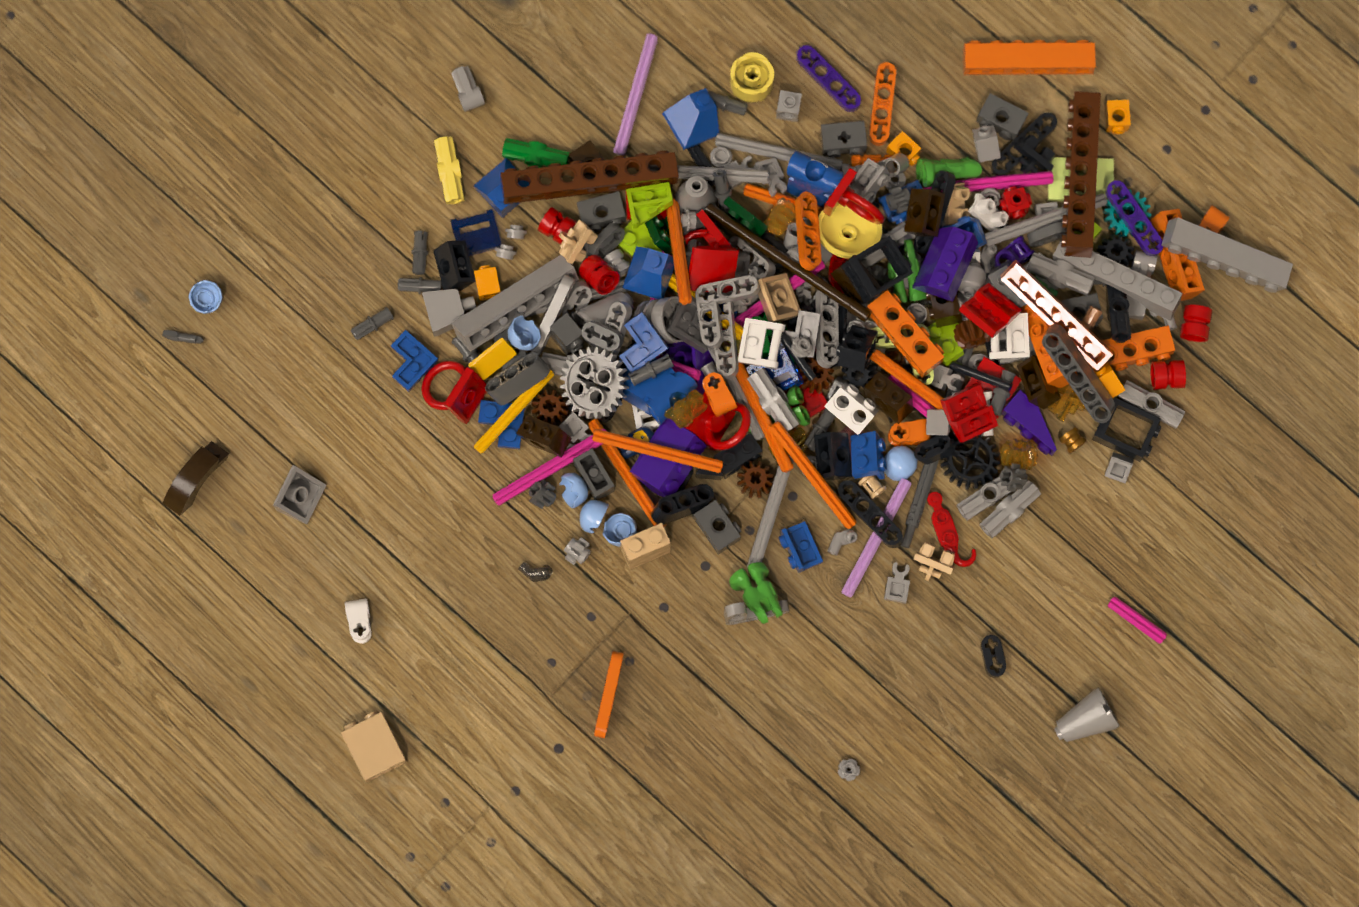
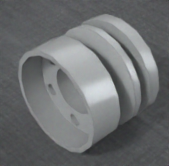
(660, 315)

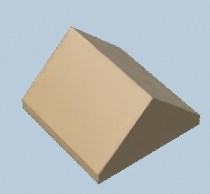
(778, 298)

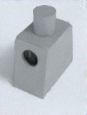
(445, 307)

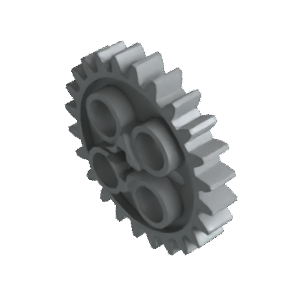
(601, 363)

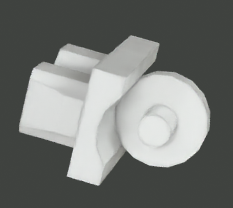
(987, 213)

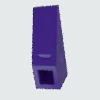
(1030, 422)

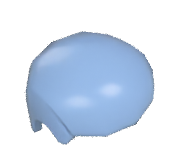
(205, 296)
(523, 334)
(900, 463)
(575, 491)
(592, 515)
(618, 528)

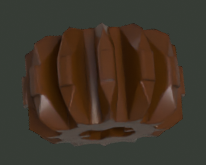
(969, 335)
(817, 383)
(555, 402)
(763, 480)

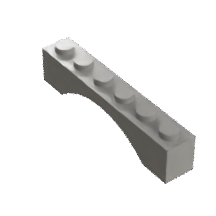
(1149, 292)

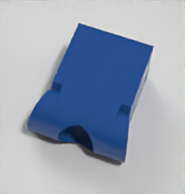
(812, 176)
(660, 393)

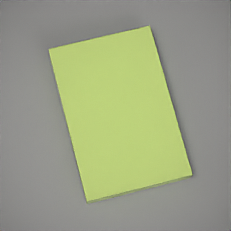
(1105, 176)

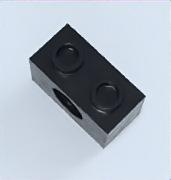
(454, 265)
(833, 455)

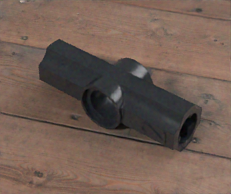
(1118, 314)

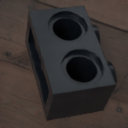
(856, 348)
(739, 455)

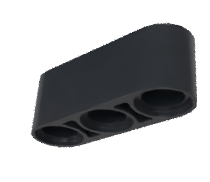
(676, 510)

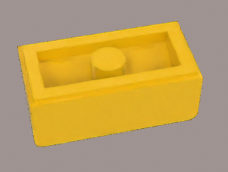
(493, 358)

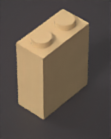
(645, 546)
(373, 746)

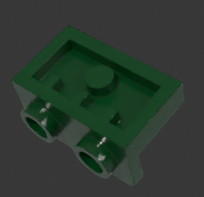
(744, 217)
(660, 233)

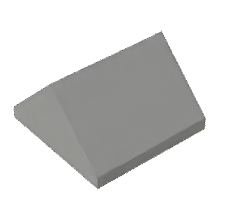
(299, 495)

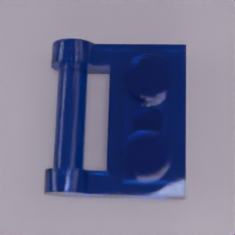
(481, 239)
(785, 364)

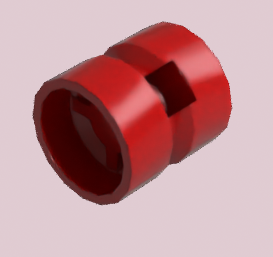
(554, 223)
(599, 274)
(1196, 321)
(1171, 374)

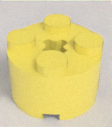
(749, 89)

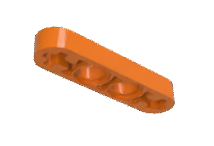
(885, 104)
(812, 231)
(608, 694)

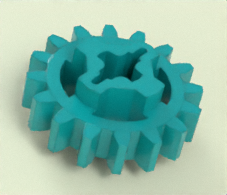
(1119, 225)

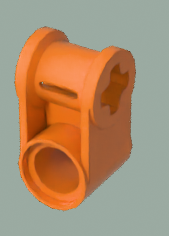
(1214, 220)
(720, 398)
(913, 433)

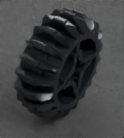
(979, 463)

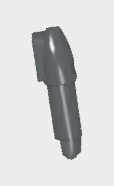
(183, 337)

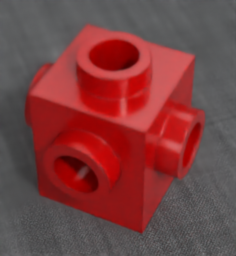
(1014, 209)

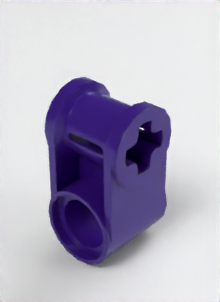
(1014, 251)

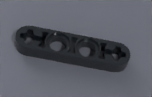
(1046, 131)
(938, 185)
(868, 515)

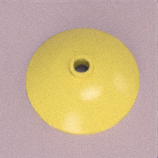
(846, 222)

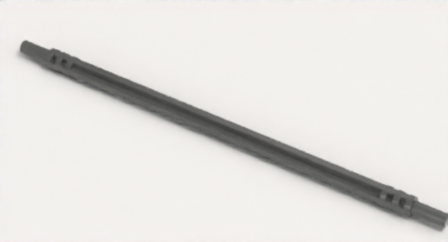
(929, 470)

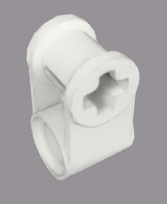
(358, 616)

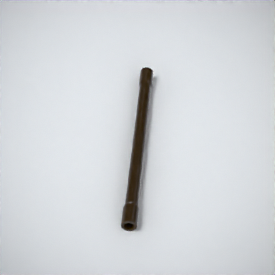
(852, 306)

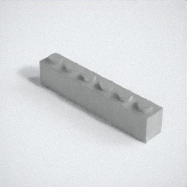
(1227, 255)
(517, 300)

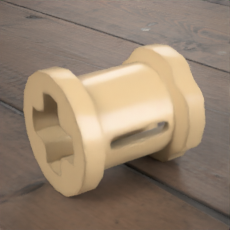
(872, 486)

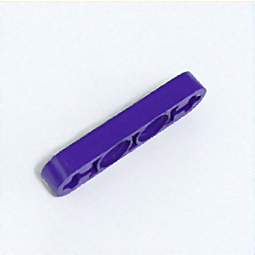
(826, 80)
(1137, 216)

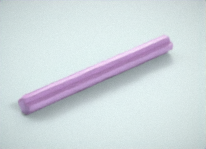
(635, 94)
(874, 541)

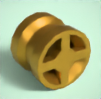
(1072, 440)

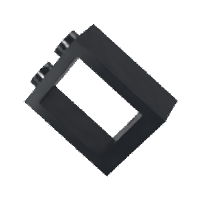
(861, 280)
(1103, 439)

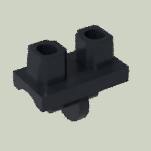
(1041, 160)

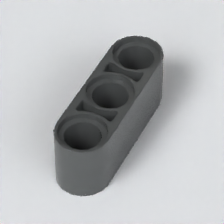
(517, 378)

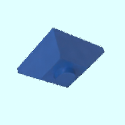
(693, 119)
(491, 190)
(649, 273)

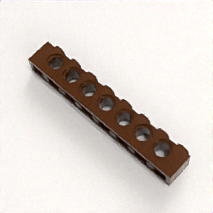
(1089, 105)
(601, 183)

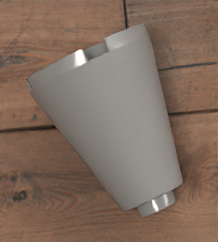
(695, 195)
(599, 310)
(1087, 718)

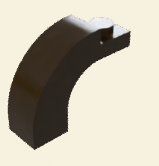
(192, 476)

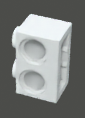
(848, 412)

